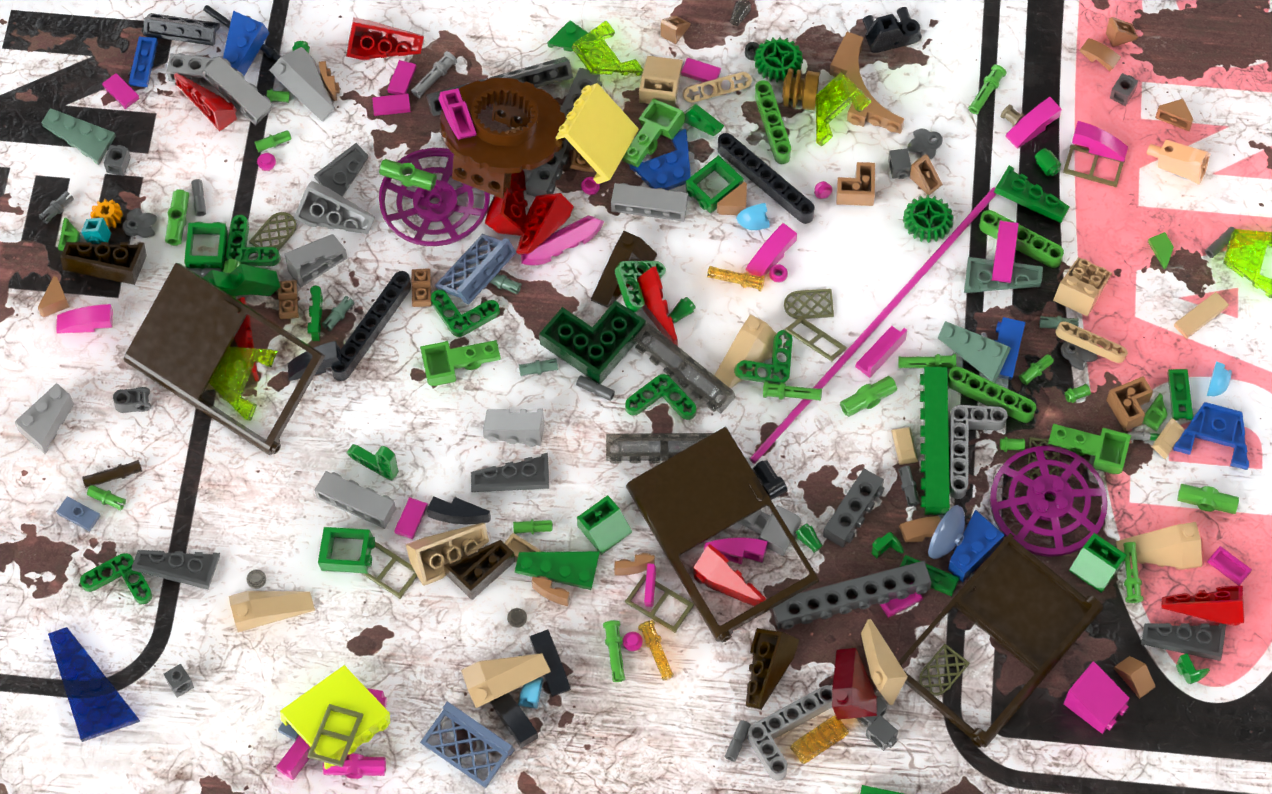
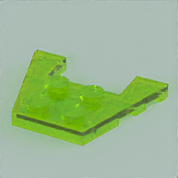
(599, 57)
(832, 101)
(1246, 255)
(233, 375)

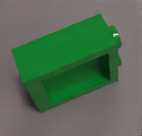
(724, 171)
(202, 262)
(326, 549)

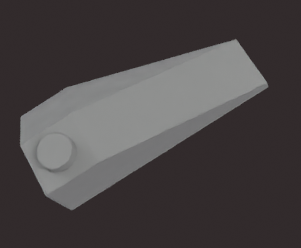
(302, 79)
(328, 209)

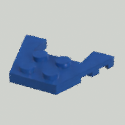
(669, 169)
(1220, 427)

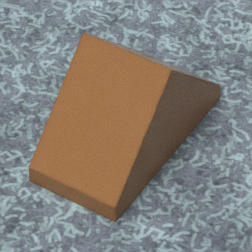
(673, 28)
(1120, 32)
(1176, 114)
(925, 175)
(734, 201)
(53, 299)
(1136, 676)

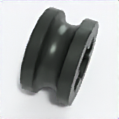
(748, 54)

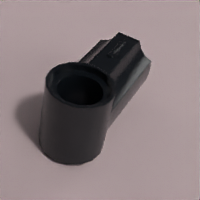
(773, 484)

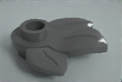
(922, 143)
(139, 223)
(1077, 355)

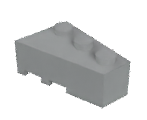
(314, 259)
(45, 417)
(514, 426)

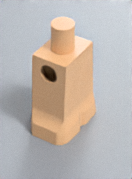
(1181, 160)

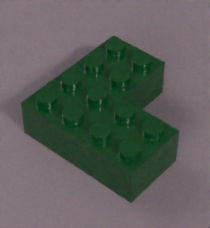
(596, 348)

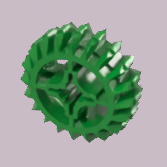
(782, 54)
(937, 213)

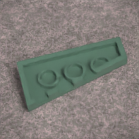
(84, 136)
(980, 273)
(977, 350)

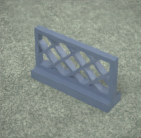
(481, 273)
(476, 729)

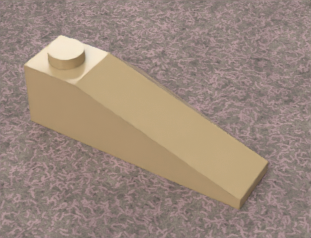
(752, 343)
(1171, 546)
(433, 552)
(261, 608)
(882, 663)
(496, 677)

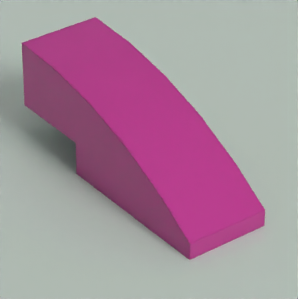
(457, 113)
(1034, 122)
(1099, 141)
(772, 250)
(1005, 251)
(85, 319)
(739, 548)

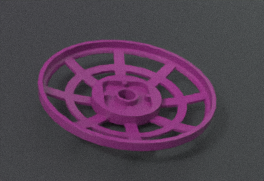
(427, 210)
(1044, 509)

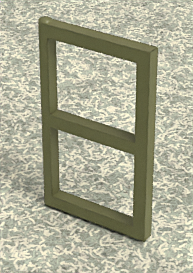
(1090, 176)
(820, 334)
(394, 558)
(652, 614)
(349, 739)

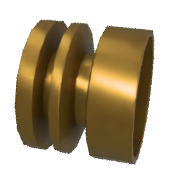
(801, 89)

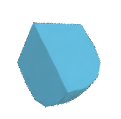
(754, 217)
(1219, 380)
(530, 693)

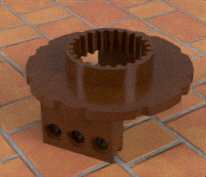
(492, 156)

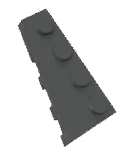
(523, 475)
(180, 567)
(1199, 641)

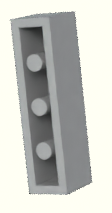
(237, 90)
(649, 202)
(355, 499)

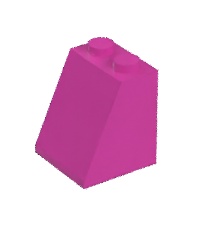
(1097, 699)

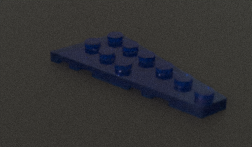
(91, 696)

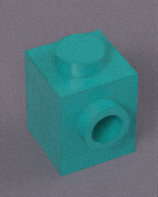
(96, 231)

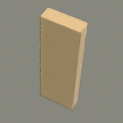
(1201, 315)

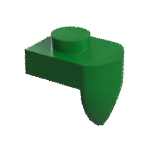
(882, 544)
(1186, 668)

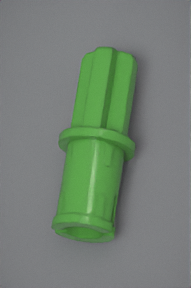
(272, 140)
(1036, 369)
(106, 497)
(533, 526)

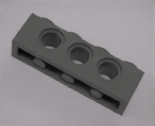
(865, 482)

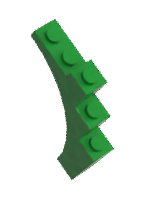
(245, 281)

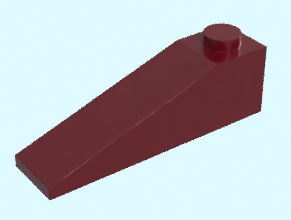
(851, 687)

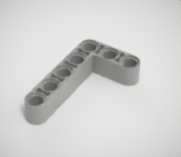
(960, 443)
(786, 724)

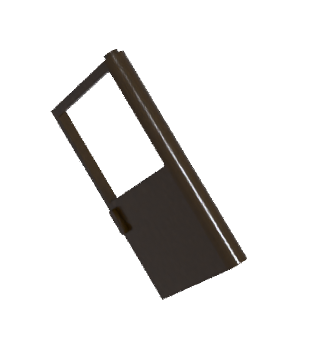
(187, 340)
(698, 498)
(1025, 612)

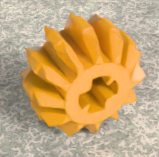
(109, 211)

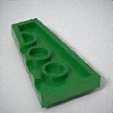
(1018, 189)
(561, 567)

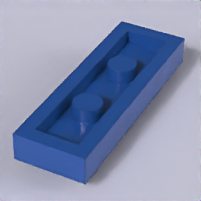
(143, 61)

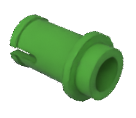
(278, 96)
(1073, 394)
(1012, 444)

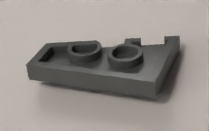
(342, 170)

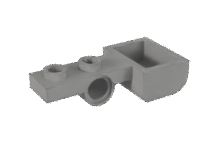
(770, 529)

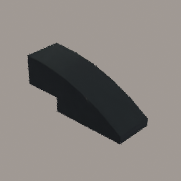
(299, 364)
(457, 512)
(556, 679)
(514, 720)

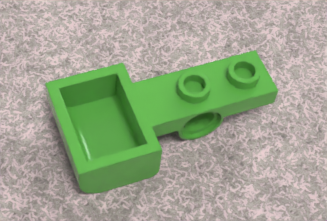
(655, 121)
(441, 360)
(1108, 448)

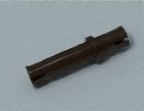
(120, 471)

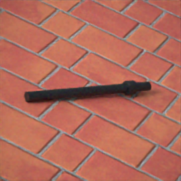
(271, 53)

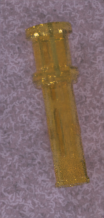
(744, 279)
(653, 641)

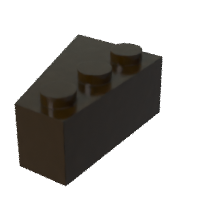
(481, 568)

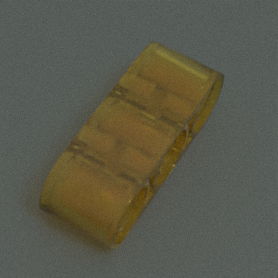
(819, 739)

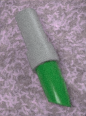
(1144, 436)

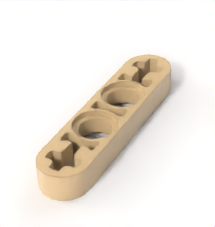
(717, 89)
(1109, 351)

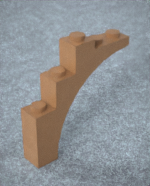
(847, 63)

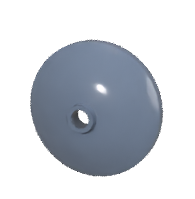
(948, 533)

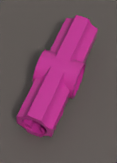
(358, 766)

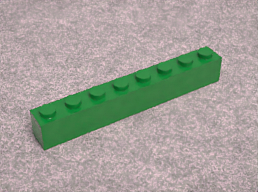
(936, 441)

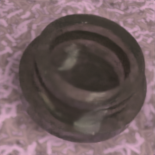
(256, 579)
(517, 617)

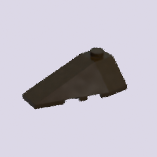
(626, 249)
(771, 658)

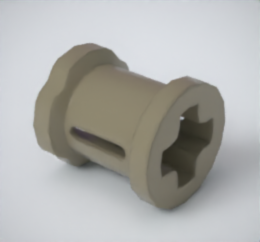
(1011, 115)

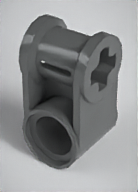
(133, 400)

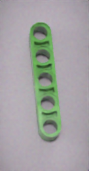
(772, 129)
(1030, 240)
(984, 387)

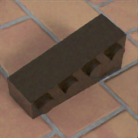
(105, 261)

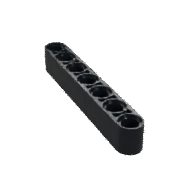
(768, 185)
(373, 316)

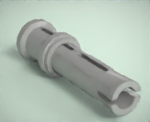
(439, 69)

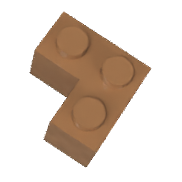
(858, 189)
(1126, 402)

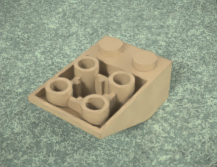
(660, 80)
(1082, 286)

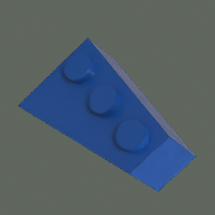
(244, 41)
(1010, 334)
(979, 543)

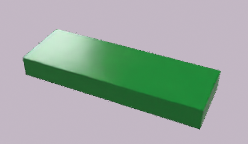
(940, 580)

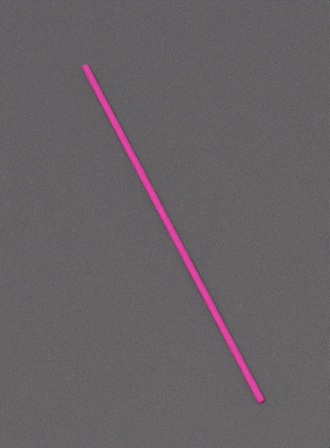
(875, 323)

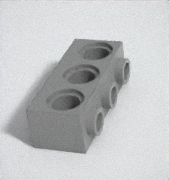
(188, 67)

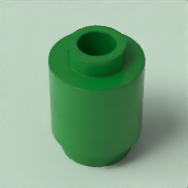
(1048, 162)

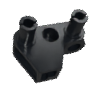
(889, 33)

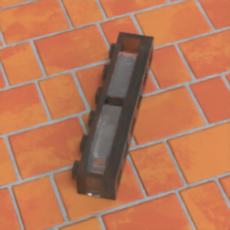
(684, 368)
(648, 446)

